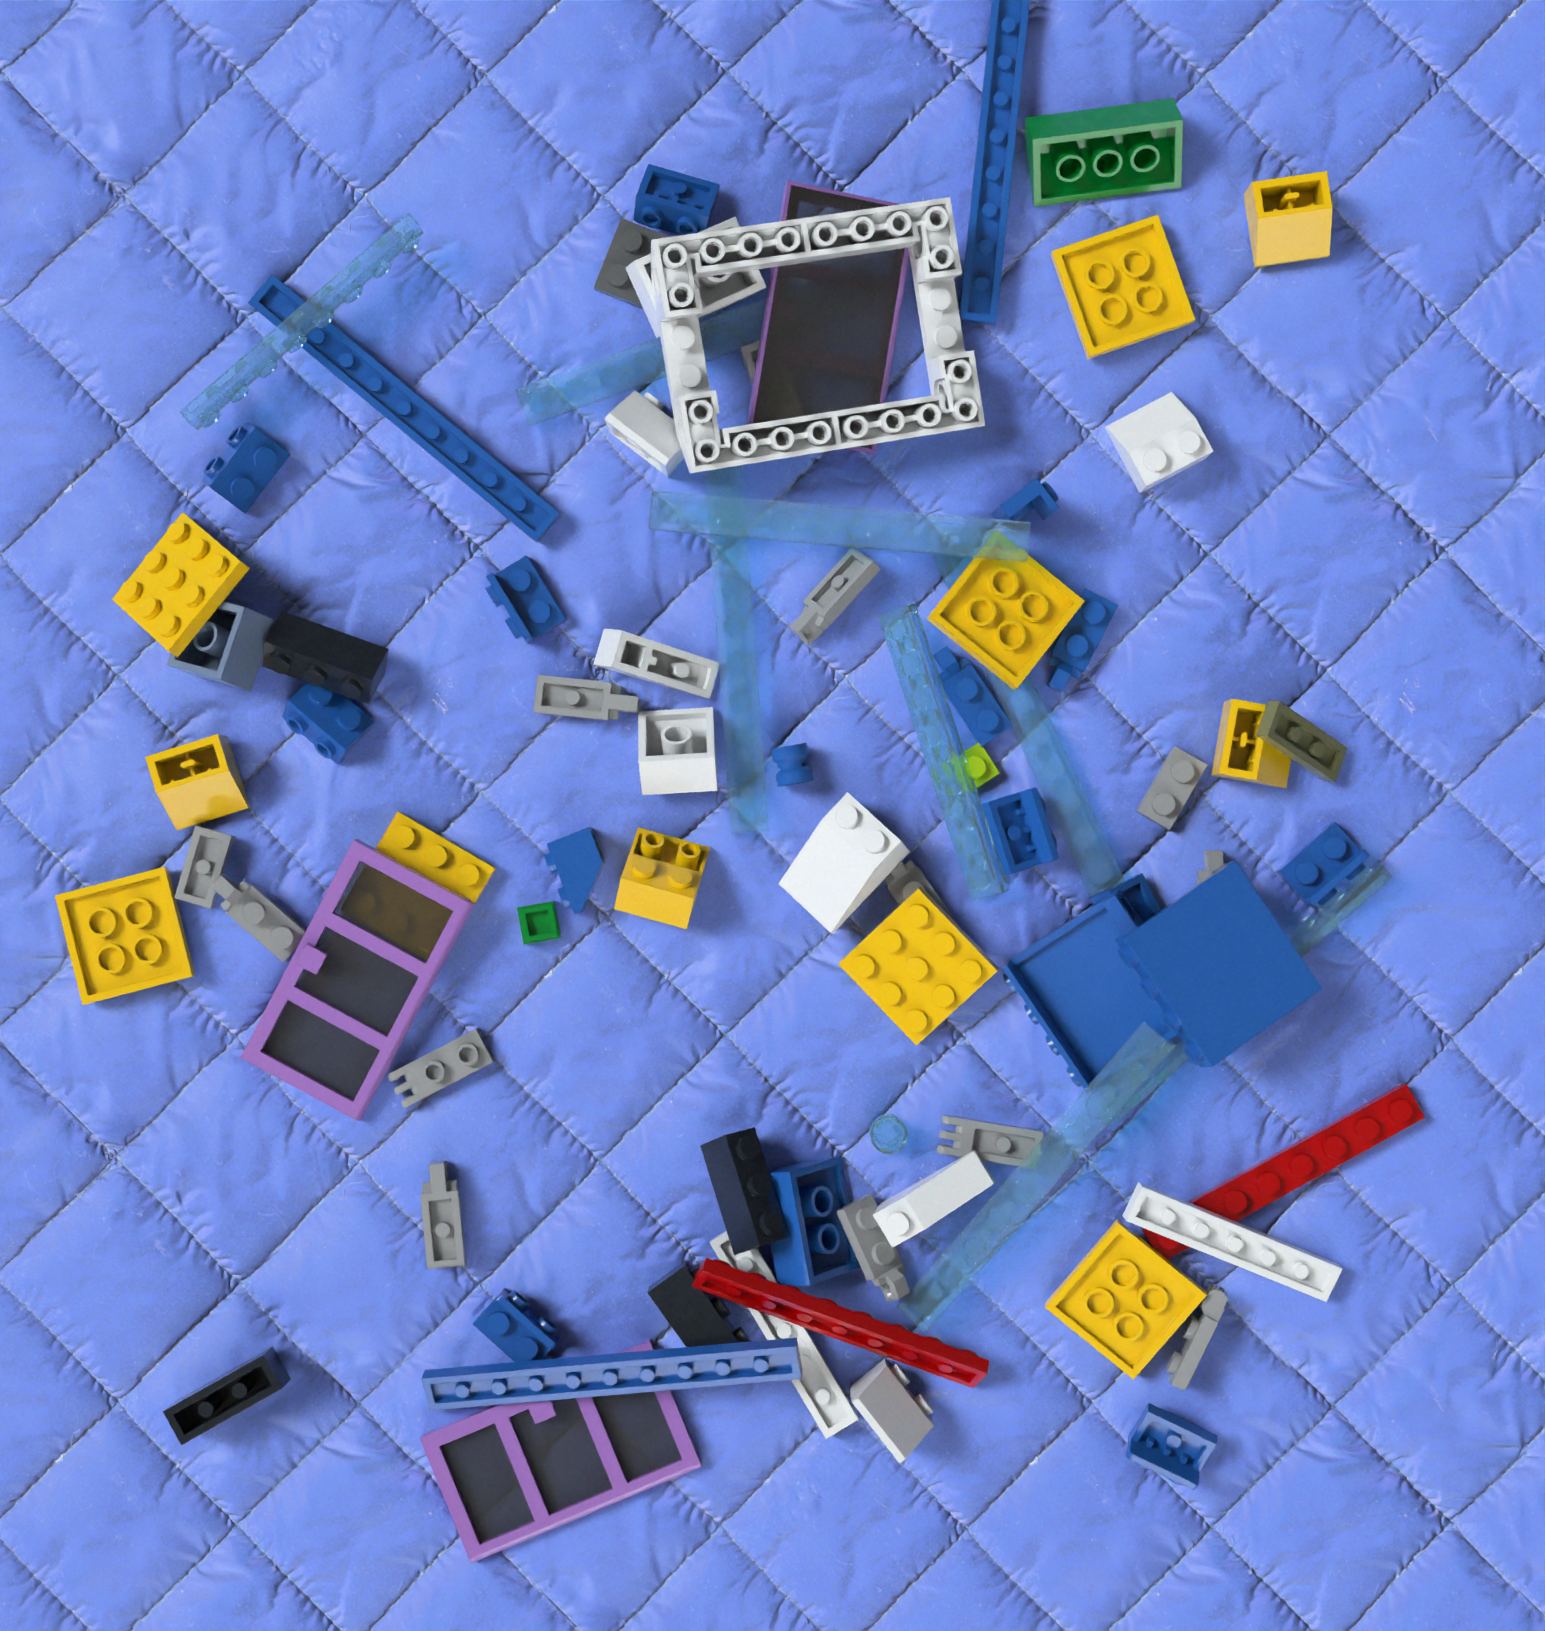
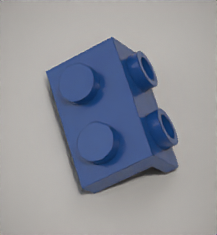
(244, 466)
(326, 720)
(1021, 831)
(1170, 1446)

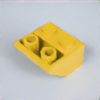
(1289, 218)
(1243, 754)
(198, 781)
(661, 878)

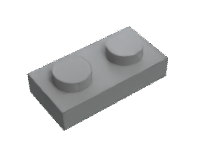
(1171, 788)
(203, 865)

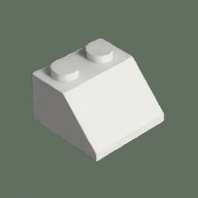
(646, 431)
(1158, 441)
(677, 751)
(892, 1408)

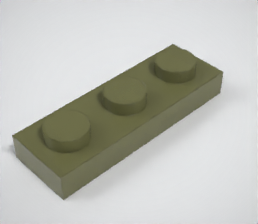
(1301, 741)

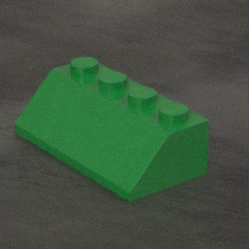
(1104, 152)

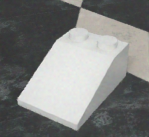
(842, 863)

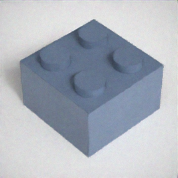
(227, 647)

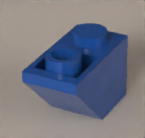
(578, 865)

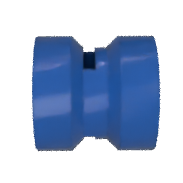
(792, 764)

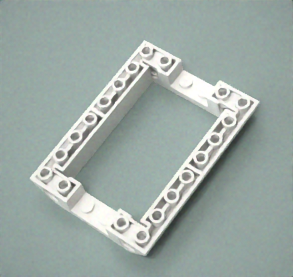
(932, 244)

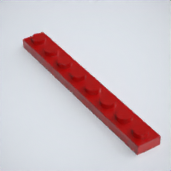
(1303, 1161)
(840, 1323)

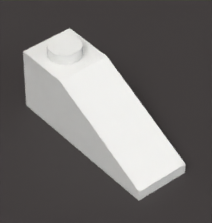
(656, 663)
(932, 1198)

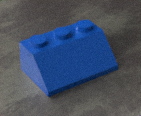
(809, 1203)

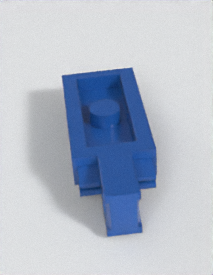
(1080, 639)
(971, 698)

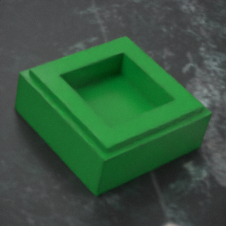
(539, 922)

